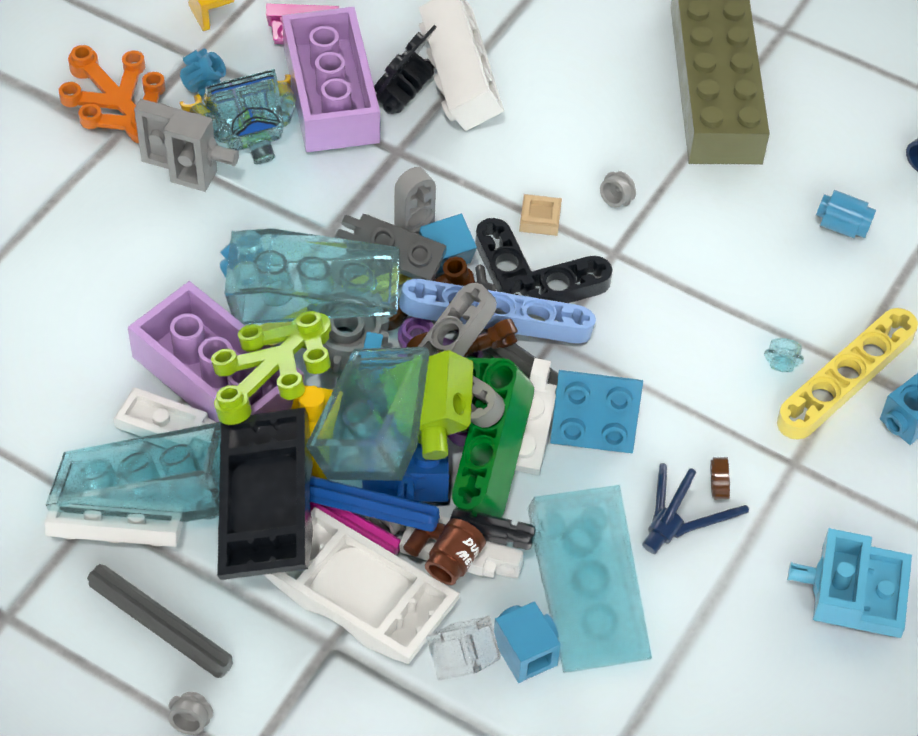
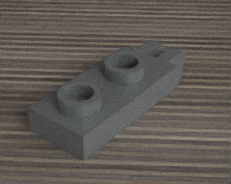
(418, 255)

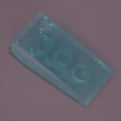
(287, 273)
(143, 477)
(590, 577)

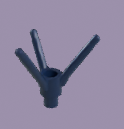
(668, 523)

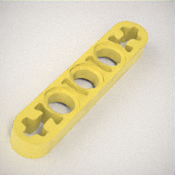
(839, 386)

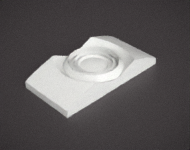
(367, 590)

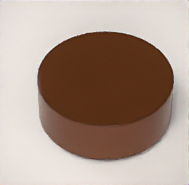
(720, 478)

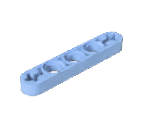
(573, 325)

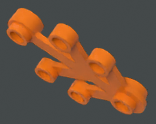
(84, 65)

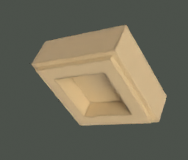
(540, 214)

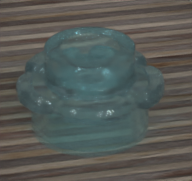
(784, 354)

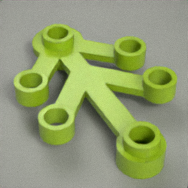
(307, 331)

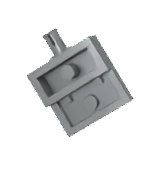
(180, 143)

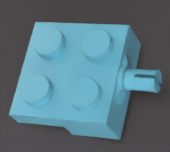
(858, 584)

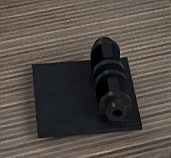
(405, 75)

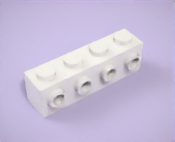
(461, 62)

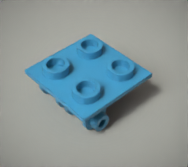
(596, 411)

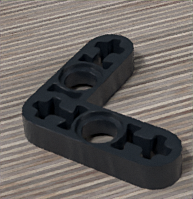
(525, 280)

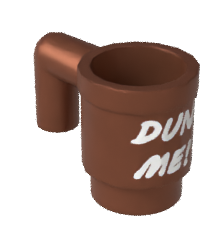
(453, 551)

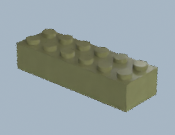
(720, 82)

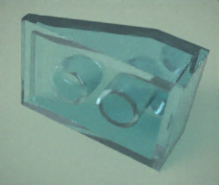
(372, 415)

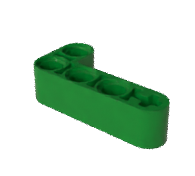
(493, 451)

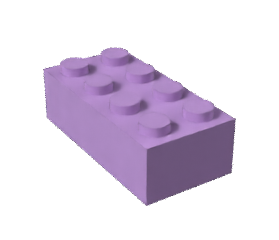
(331, 79)
(178, 344)

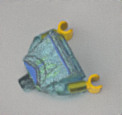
(248, 112)

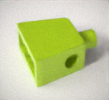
(445, 402)

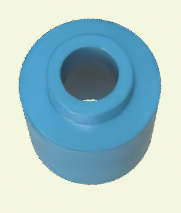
(845, 214)

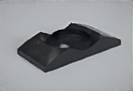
(265, 495)

